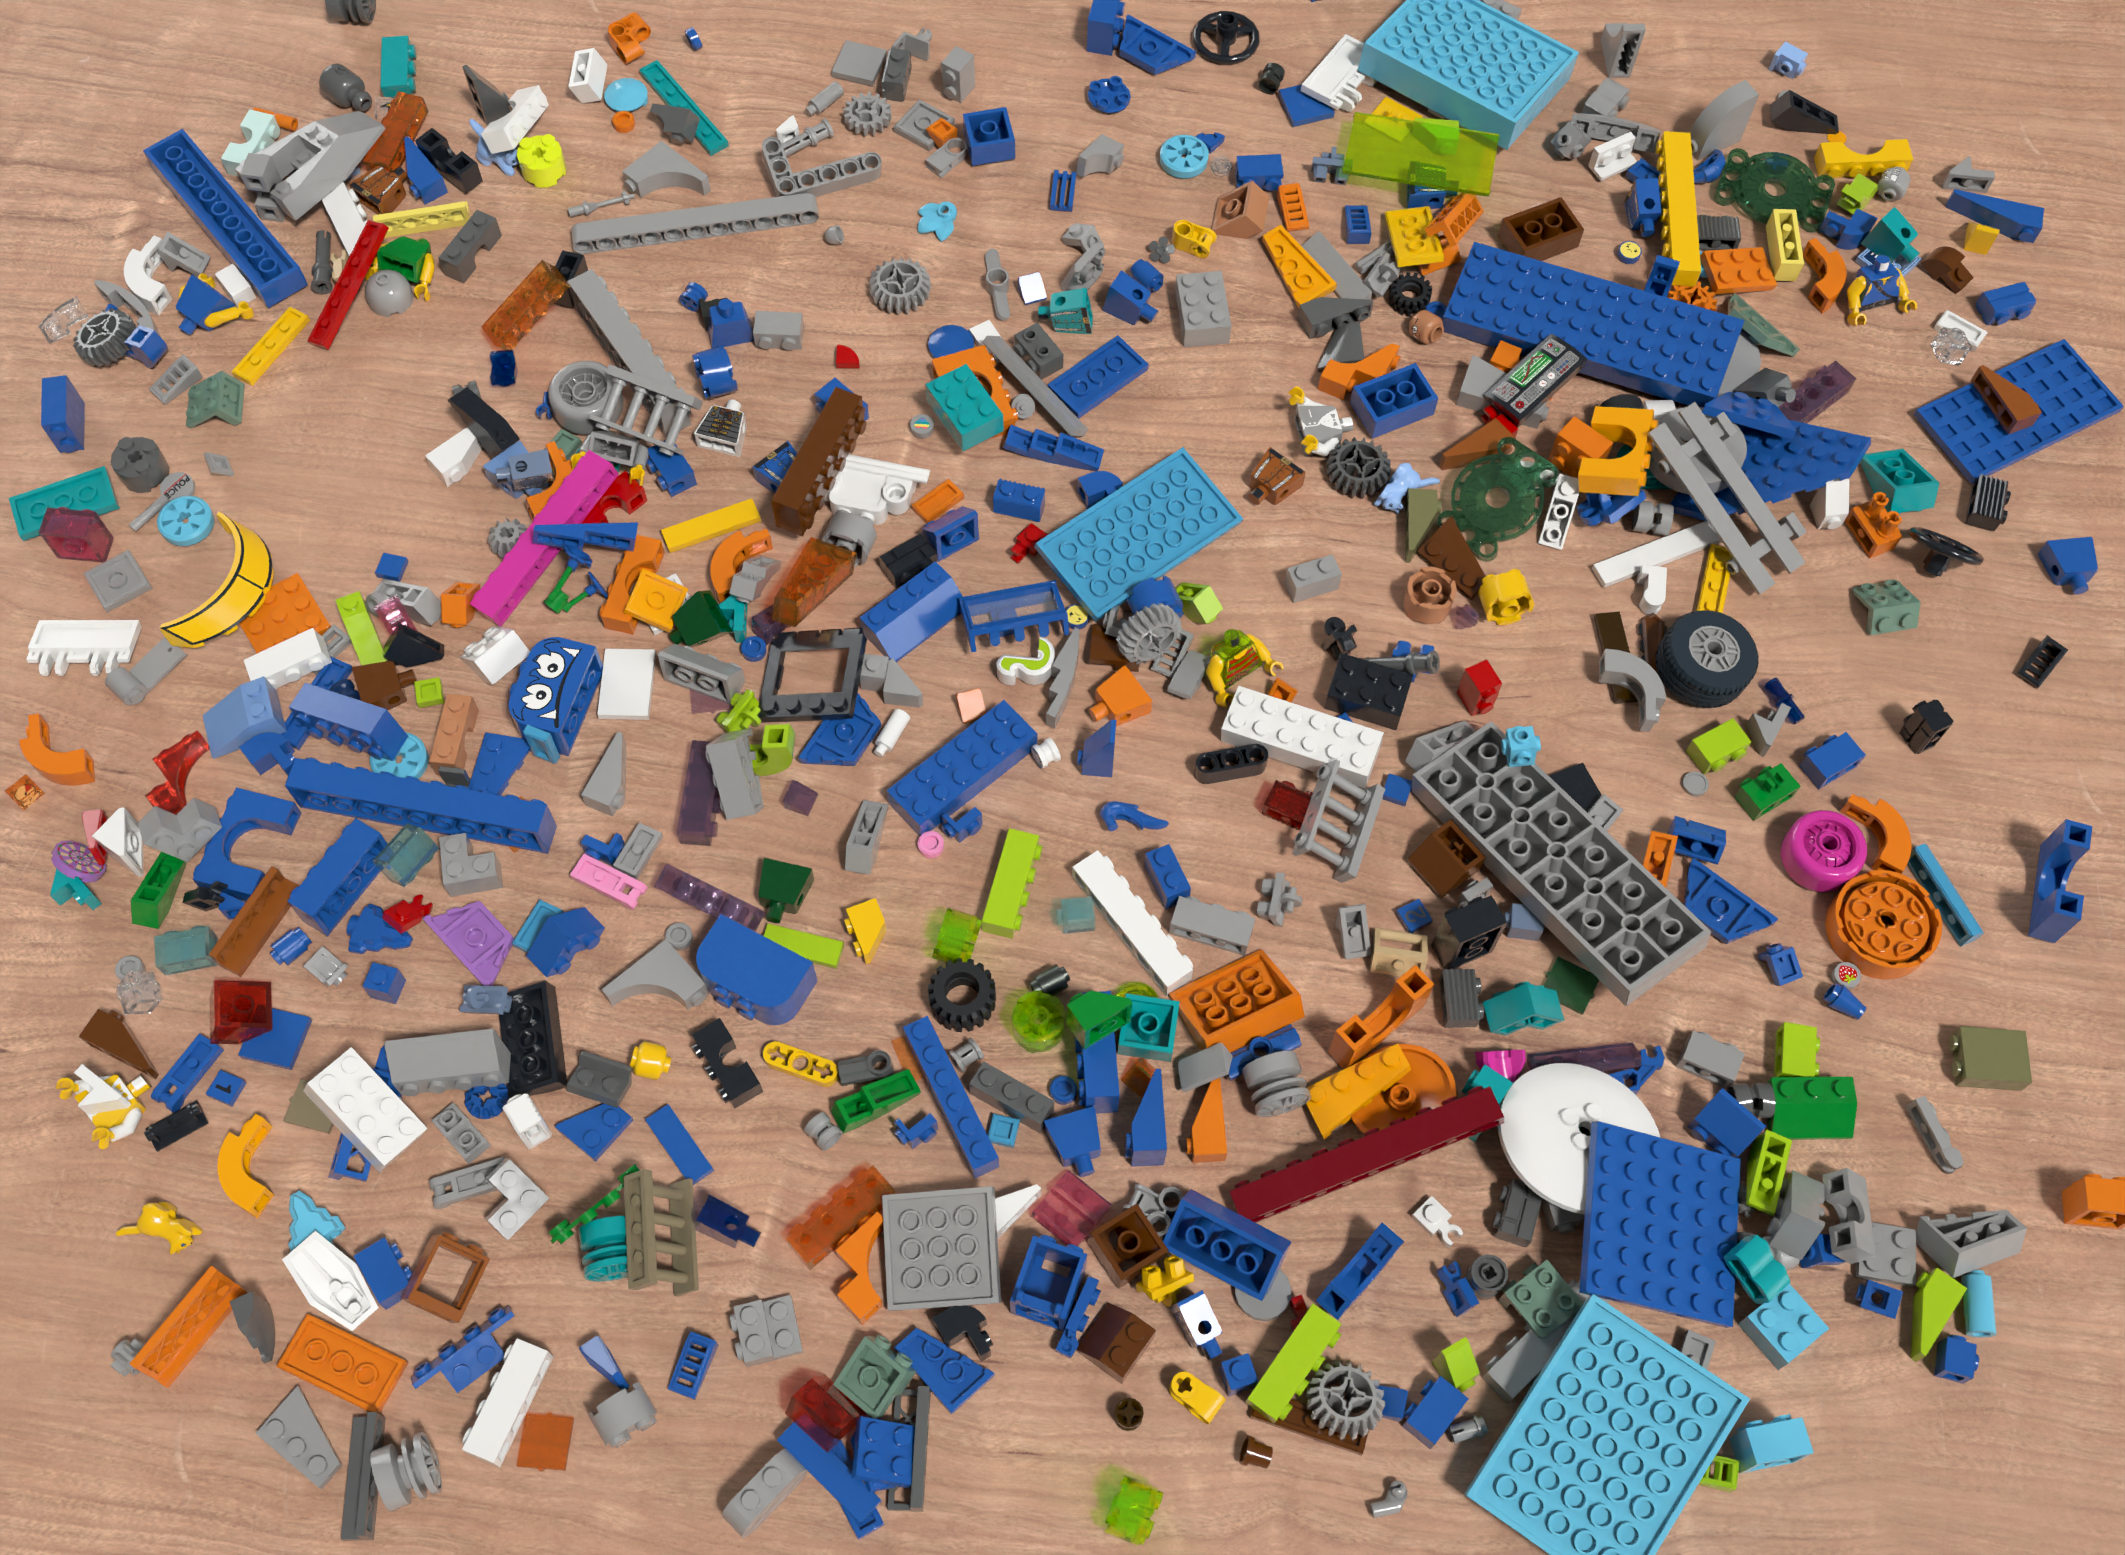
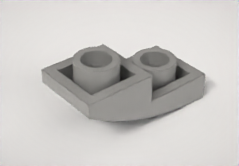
(1189, 674)
(461, 1133)

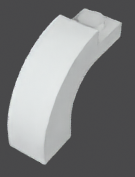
(138, 275)

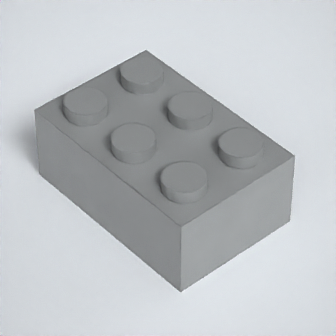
(1202, 309)

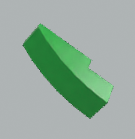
(875, 1100)

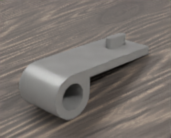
(146, 674)

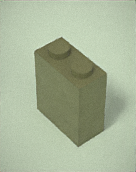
(1990, 1058)

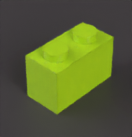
(1718, 747)
(1796, 1051)

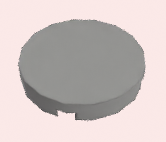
(1272, 1305)

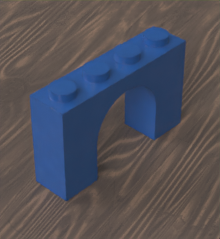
(243, 813)
(2052, 907)

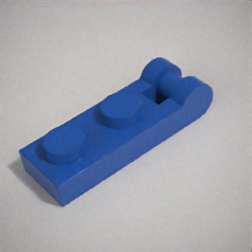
(186, 1073)

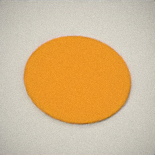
(1839, 137)

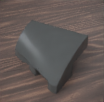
(1344, 346)
(256, 1323)

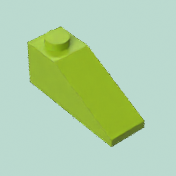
(361, 628)
(1766, 1170)
(1932, 1307)

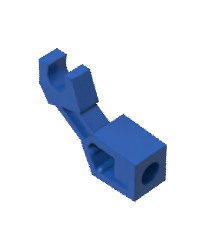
(1647, 1068)

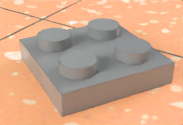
(1894, 1256)

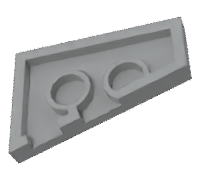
(300, 1439)

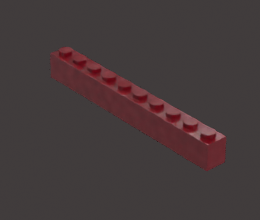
(1368, 1156)

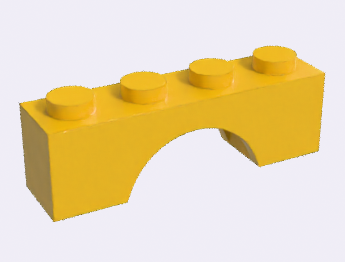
(1839, 161)

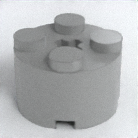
(851, 533)
(623, 1415)

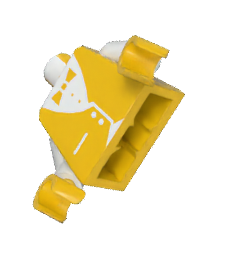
(116, 1123)

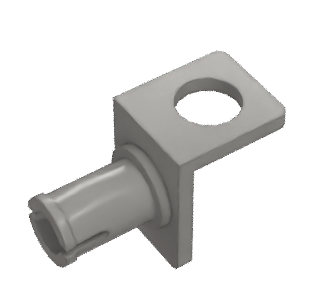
(917, 45)

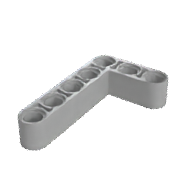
(817, 175)

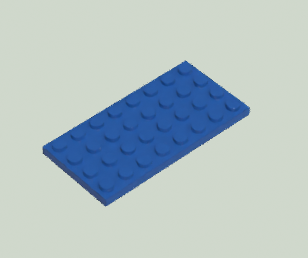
(2054, 378)

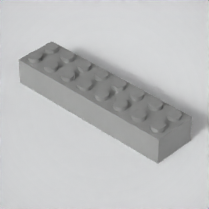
(622, 340)

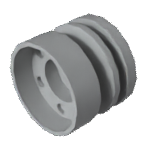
(1276, 1083)
(399, 1473)

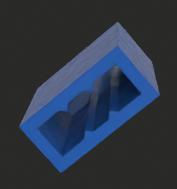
(63, 414)

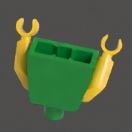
(408, 258)

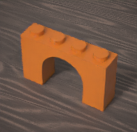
(983, 367)
(1360, 1037)

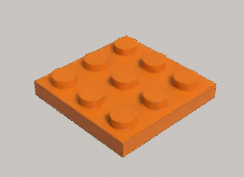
(284, 614)

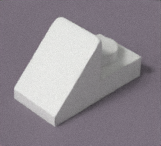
(101, 1096)

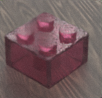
(76, 534)

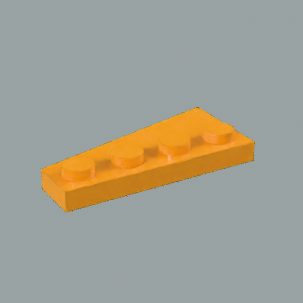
(1300, 272)
(1345, 1092)

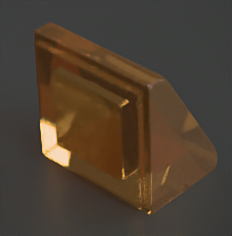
(1139, 1076)

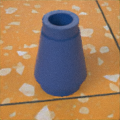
(1843, 1000)

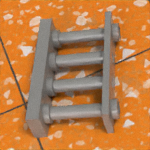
(641, 388)
(1361, 820)

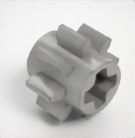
(124, 1354)

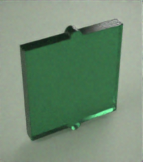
(1572, 984)

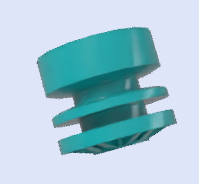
(607, 1248)

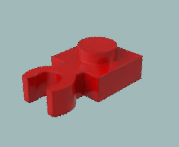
(1491, 413)
(405, 915)

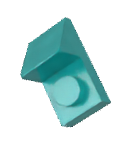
(736, 613)
(66, 888)

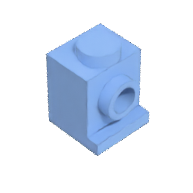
(1789, 61)

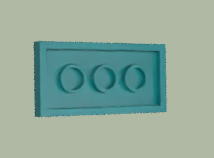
(84, 491)

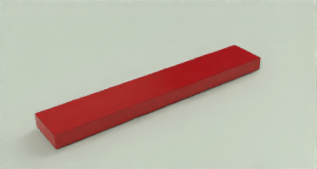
(348, 284)

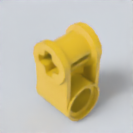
(1191, 238)
(1201, 1400)

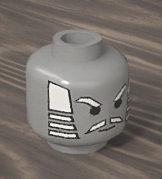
(1893, 184)

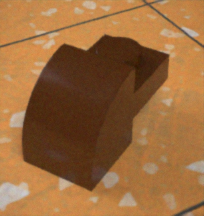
(1947, 264)

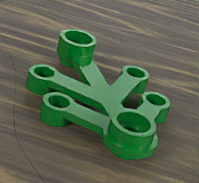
(563, 1230)

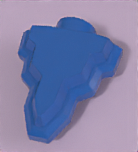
(373, 933)

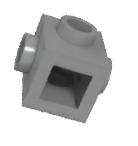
(1570, 141)

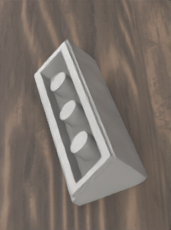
(1348, 282)

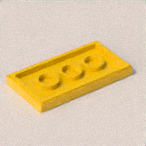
(1410, 239)

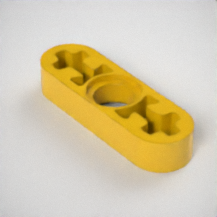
(785, 1050)

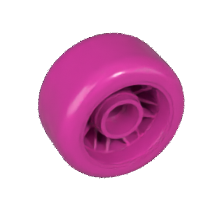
(1823, 851)

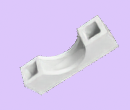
(509, 130)

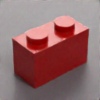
(1479, 688)

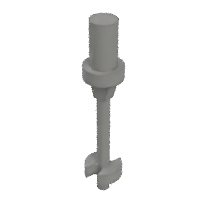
(591, 206)

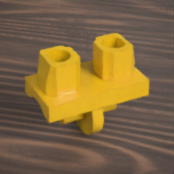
(1165, 1284)

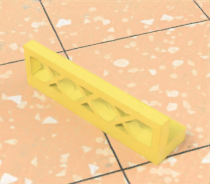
(425, 219)

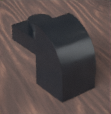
(963, 1322)

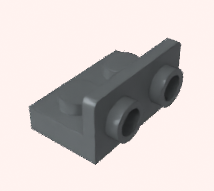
(600, 1079)

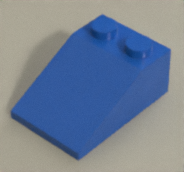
(1147, 1138)

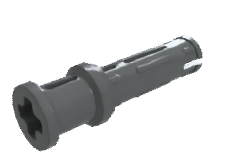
(321, 269)
(1411, 663)

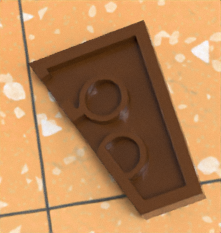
(1450, 552)

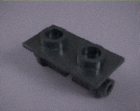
(176, 1126)

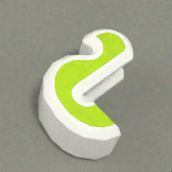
(1028, 669)

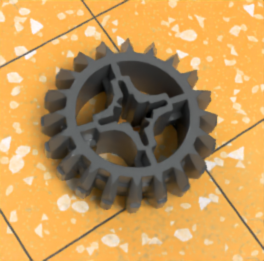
(103, 337)
(1363, 461)

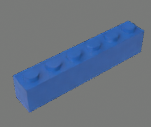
(951, 1097)

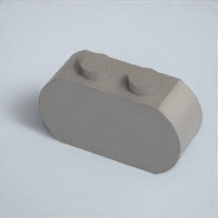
(764, 1493)

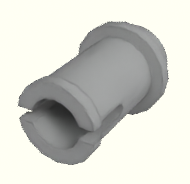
(1468, 1429)

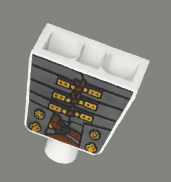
(722, 429)

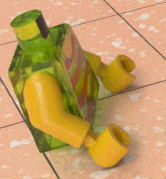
(1234, 659)

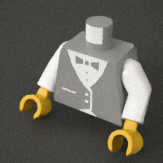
(1317, 424)

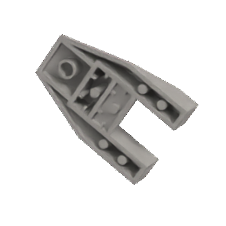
(323, 157)

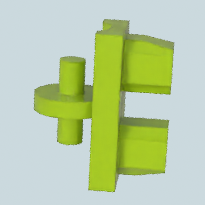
(743, 713)

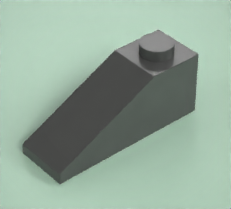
(486, 97)

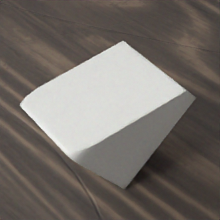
(787, 130)

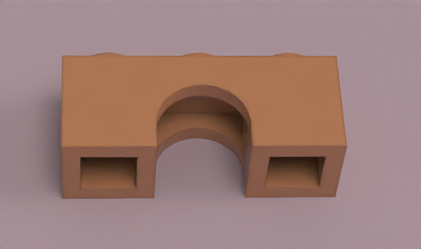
(457, 718)

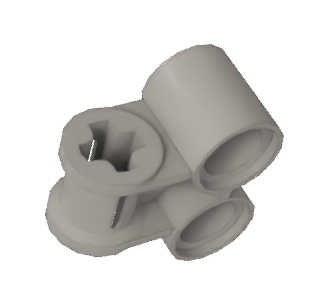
(1153, 1205)

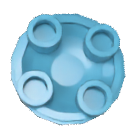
(626, 95)

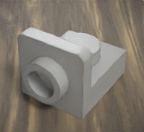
(1112, 624)

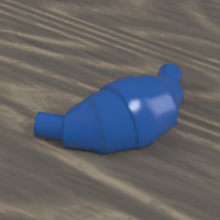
(1710, 169)

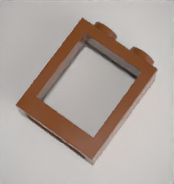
(427, 1303)

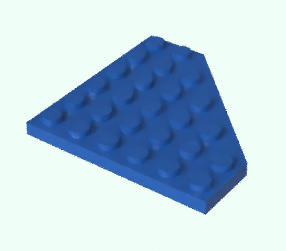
(1787, 465)

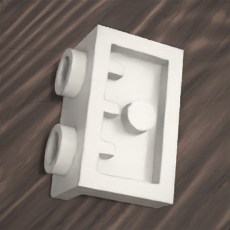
(1613, 157)

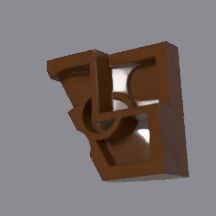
(1106, 652)

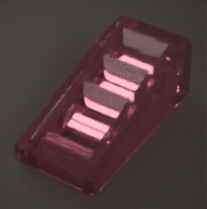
(388, 605)

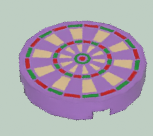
(76, 860)

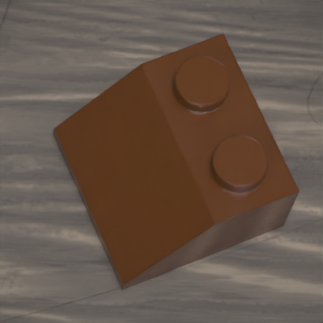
(1127, 1245)
(1116, 1341)

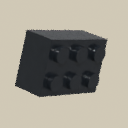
(1368, 691)
(1468, 932)

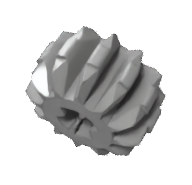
(505, 536)

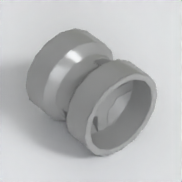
(823, 1131)

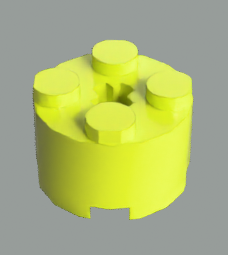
(541, 160)

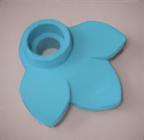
(935, 220)

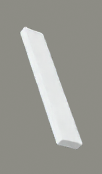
(1655, 553)

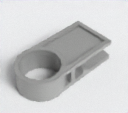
(943, 160)

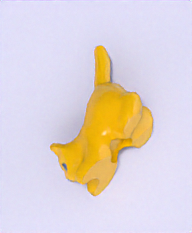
(161, 1221)

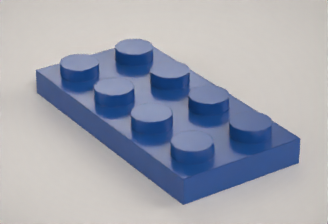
(1098, 376)

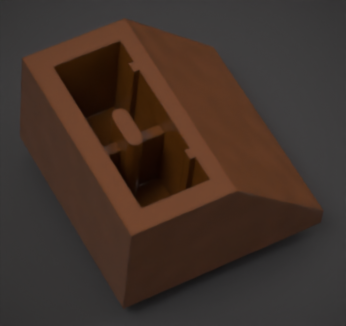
(1446, 859)

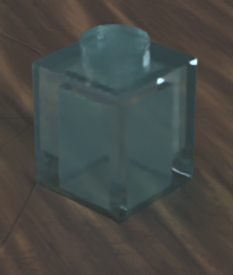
(1076, 915)

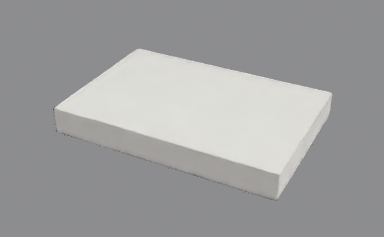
(627, 684)

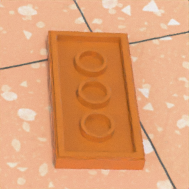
(342, 1364)

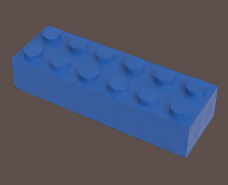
(962, 768)

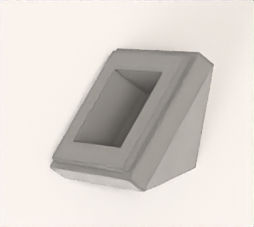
(218, 464)

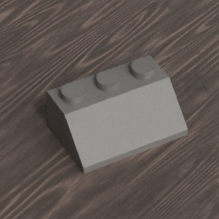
(701, 672)

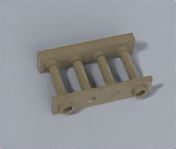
(641, 1233)

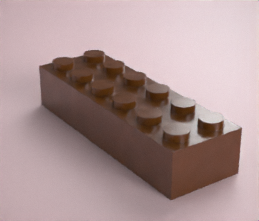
(819, 462)

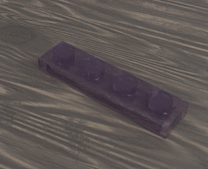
(1599, 1057)

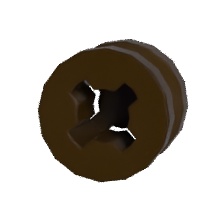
(1129, 1408)

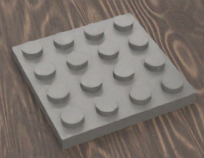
(941, 1248)

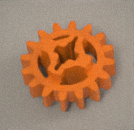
(1697, 295)

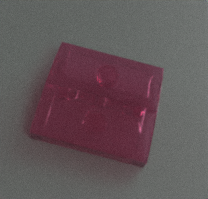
(1071, 1210)

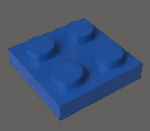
(883, 1452)

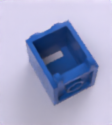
(1043, 1294)

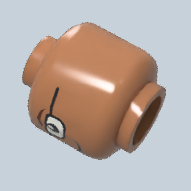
(1426, 327)

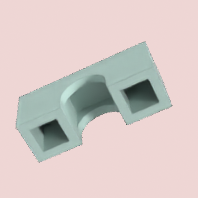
(260, 132)

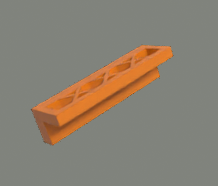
(1454, 212)

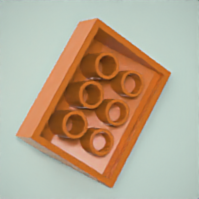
(1238, 1003)

